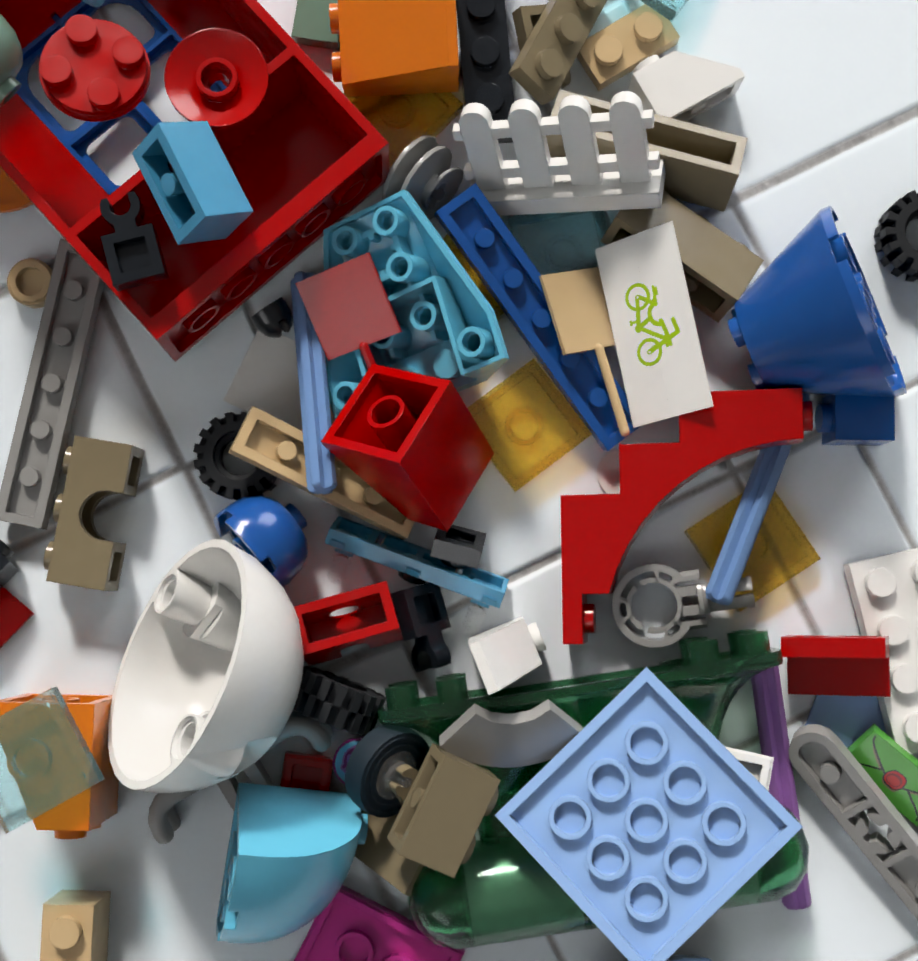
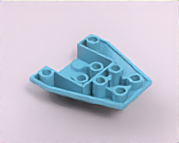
(441, 311)

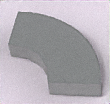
(510, 738)

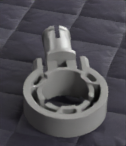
(703, 607)

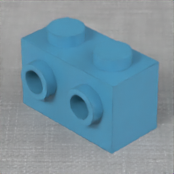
(192, 181)

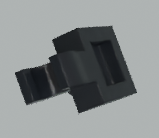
(422, 617)

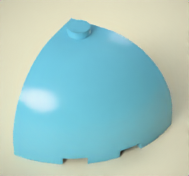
(285, 859)

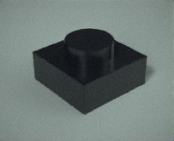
(458, 547)

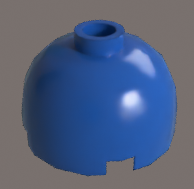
(267, 533)

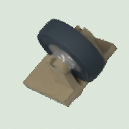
(378, 783)

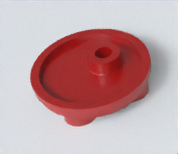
(94, 69)

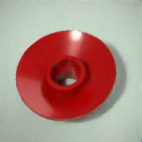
(212, 57)

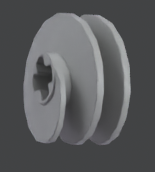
(425, 173)

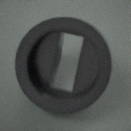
(274, 319)

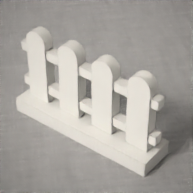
(569, 183)

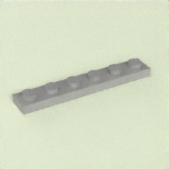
(51, 391)

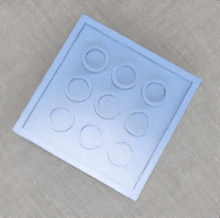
(647, 821)

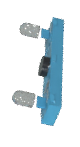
(414, 566)

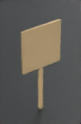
(583, 323)

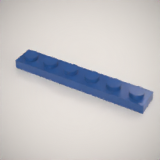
(519, 293)

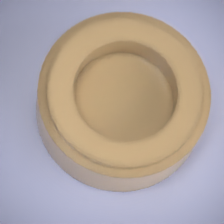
(29, 282)

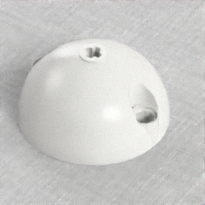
(200, 698)

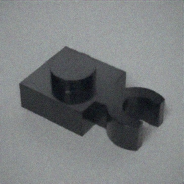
(133, 250)

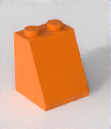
(395, 46)
(98, 802)

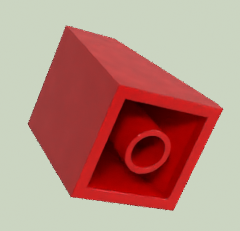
(411, 443)

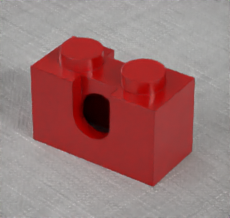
(371, 623)

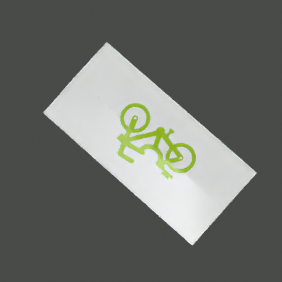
(653, 326)

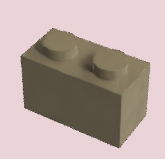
(444, 811)

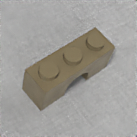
(79, 552)

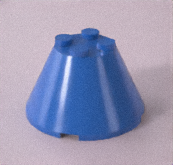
(816, 320)

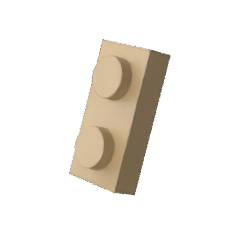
(625, 44)

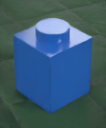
(855, 420)

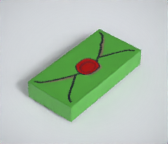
(890, 768)

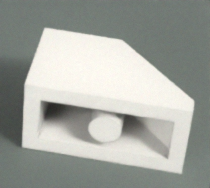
(683, 84)

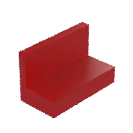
(837, 665)

